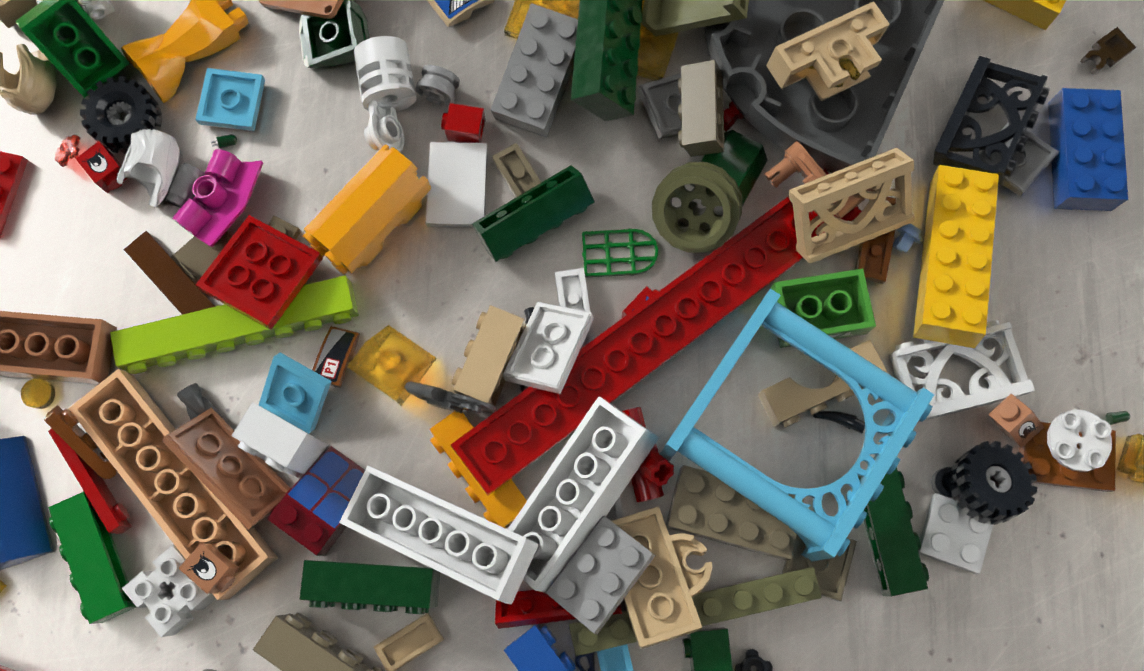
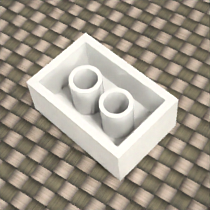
(277, 441)

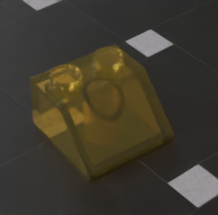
(391, 362)

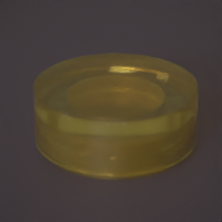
(37, 393)

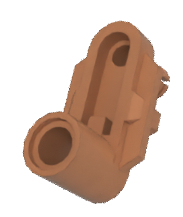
(799, 160)

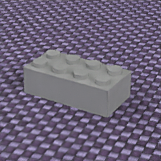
(537, 71)

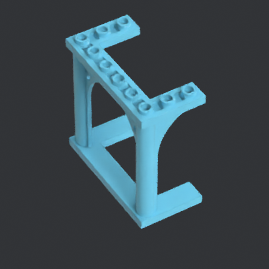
(821, 533)

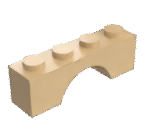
(788, 399)

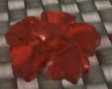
(67, 150)

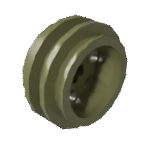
(707, 181)

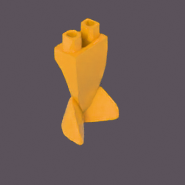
(196, 34)

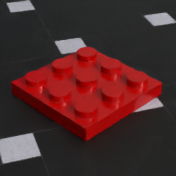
(259, 272)

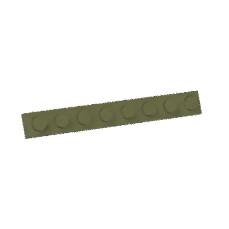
(712, 607)

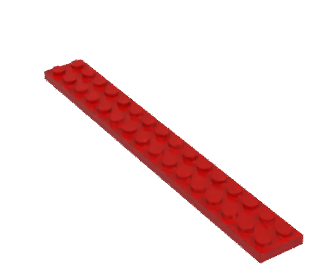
(635, 347)

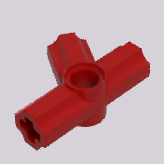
(653, 471)

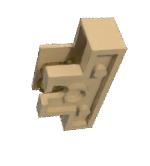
(833, 53)

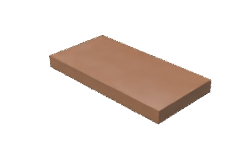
(234, 476)

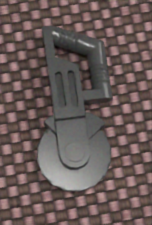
(447, 400)

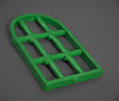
(632, 259)

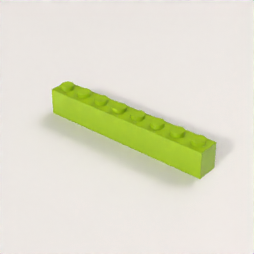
(224, 328)

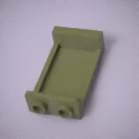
(674, 16)

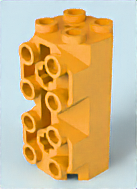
(367, 210)

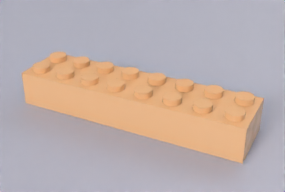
(130, 435)

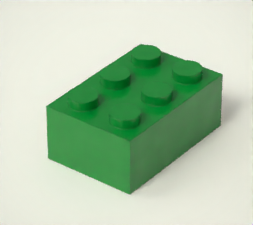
(72, 43)

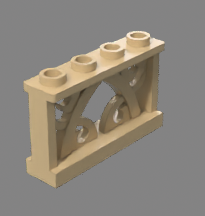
(838, 186)

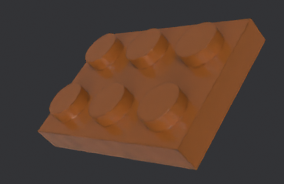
(1050, 472)

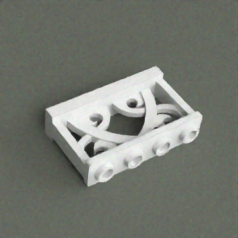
(999, 384)

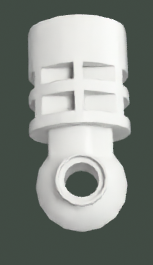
(384, 88)

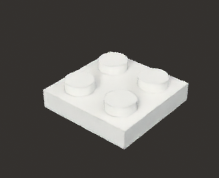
(954, 536)

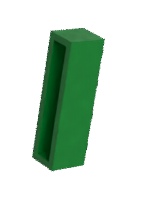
(91, 559)

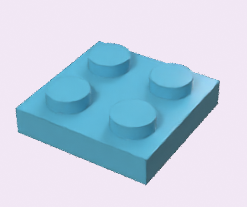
(230, 99)
(294, 392)

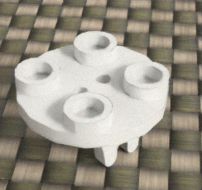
(1094, 443)

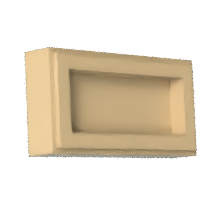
(408, 643)

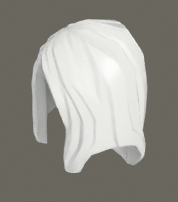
(152, 162)

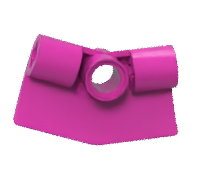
(218, 197)

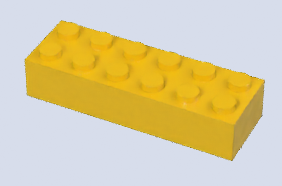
(957, 257)

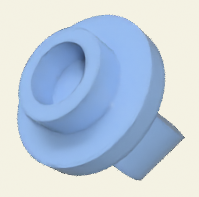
(908, 235)

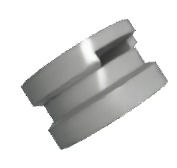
(437, 84)

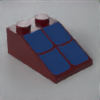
(318, 501)

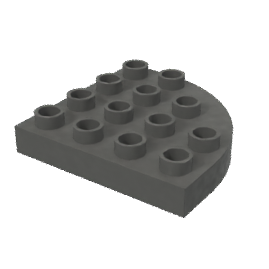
(844, 126)

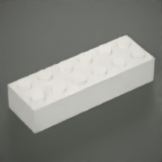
(580, 488)
(440, 535)

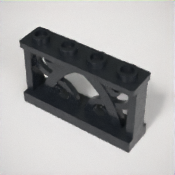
(980, 86)

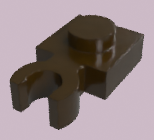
(1109, 50)

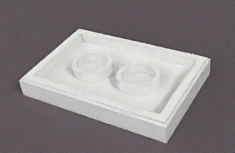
(457, 184)
(548, 347)

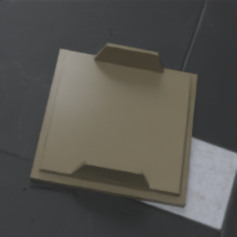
(197, 256)

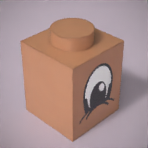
(1016, 420)
(209, 569)

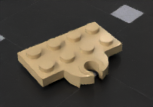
(661, 598)

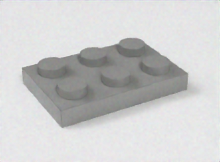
(600, 574)

